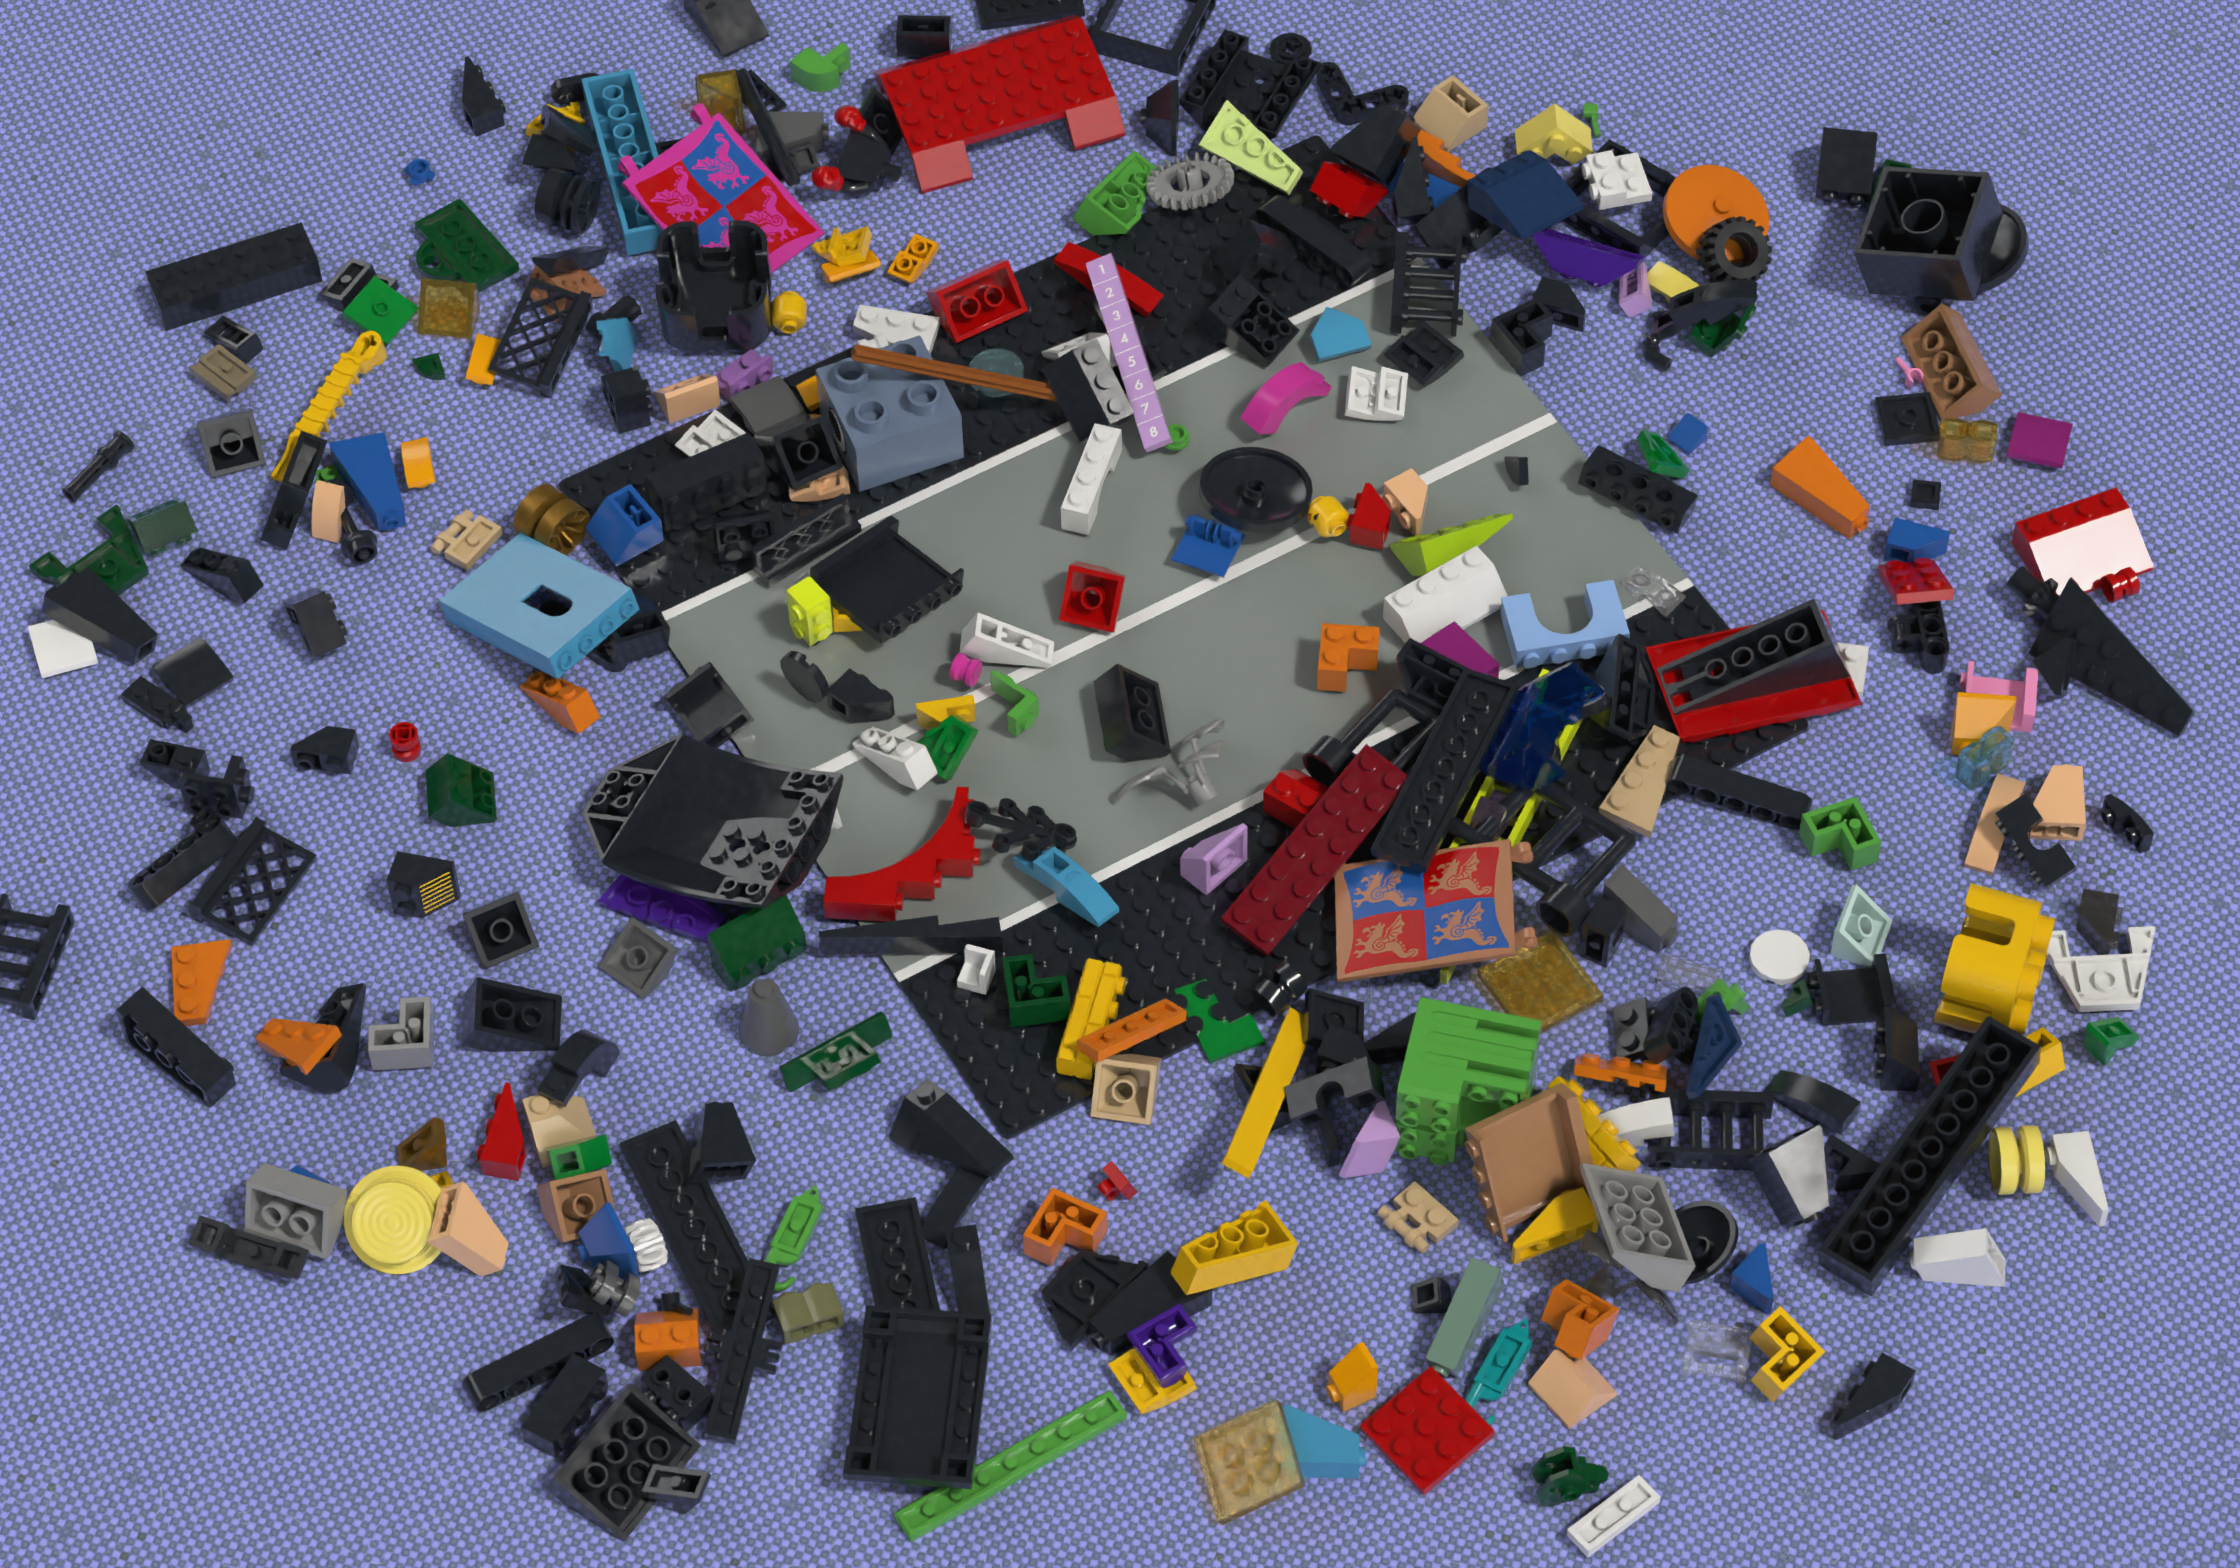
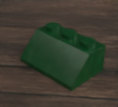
(756, 943)

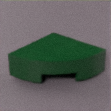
(429, 366)
(1798, 999)

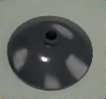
(1710, 1235)

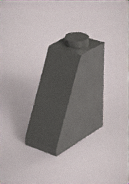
(796, 129)
(1646, 916)

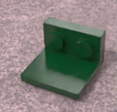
(1721, 333)

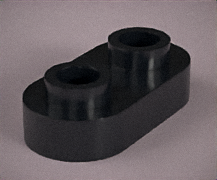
(569, 89)

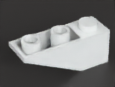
(897, 756)

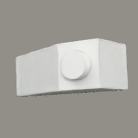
(1004, 644)
(2078, 1172)

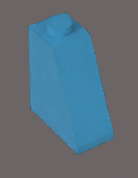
(1324, 1447)

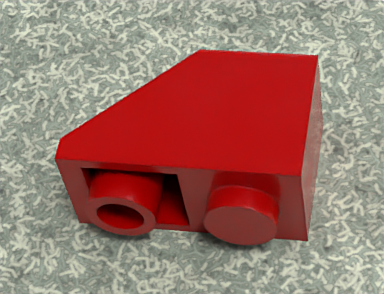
(1371, 519)

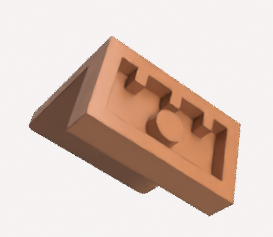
(573, 281)

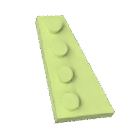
(1248, 149)

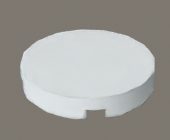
(1779, 957)

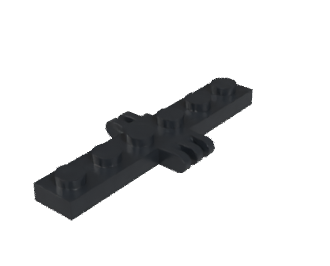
(742, 1351)

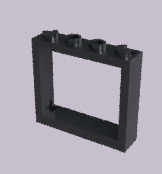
(1144, 54)
(1609, 232)

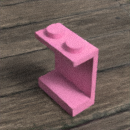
(2024, 690)

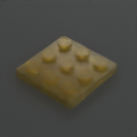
(1541, 983)
(1249, 1462)

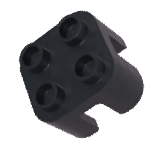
(716, 293)

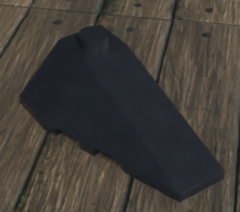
(339, 1063)
(942, 1128)

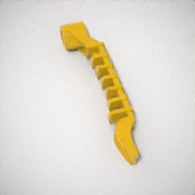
(362, 358)

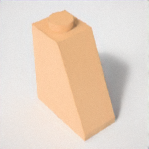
(2061, 805)
(467, 1231)

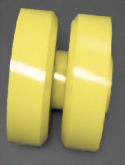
(2016, 1160)

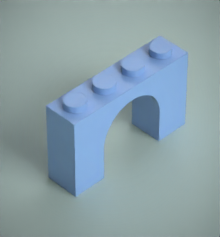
(1535, 645)

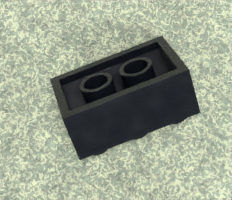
(1087, 390)
(1131, 715)

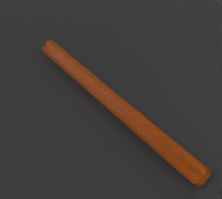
(952, 372)

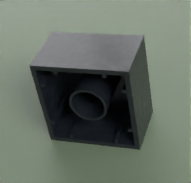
(1928, 233)

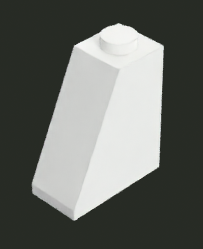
(1959, 1258)

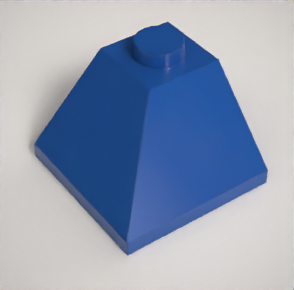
(605, 1240)

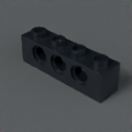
(1637, 489)

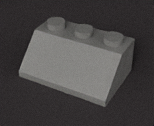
(294, 1209)

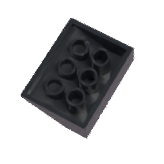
(612, 1461)

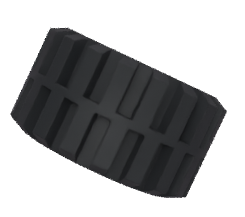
(1751, 242)

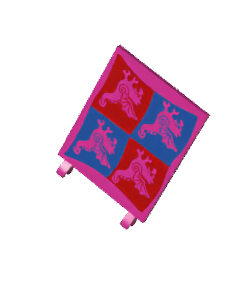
(720, 180)

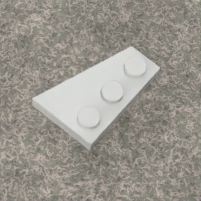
(895, 325)

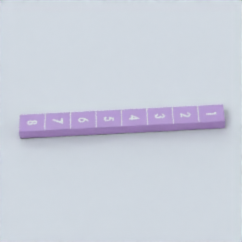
(1129, 353)

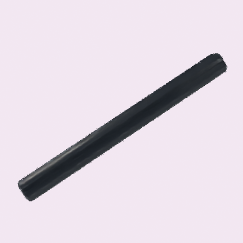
(767, 128)

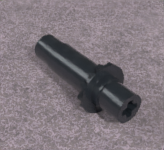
(2036, 594)

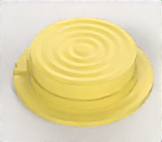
(392, 1219)

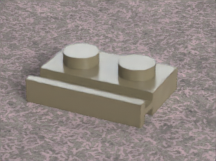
(223, 372)

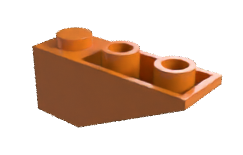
(562, 700)

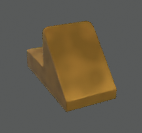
(425, 1147)

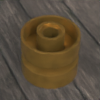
(551, 519)

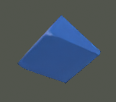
(1688, 433)

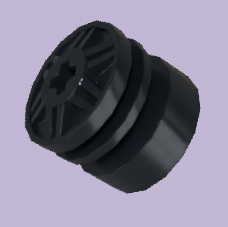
(567, 200)

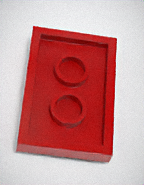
(1915, 581)

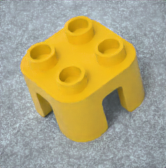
(1994, 965)

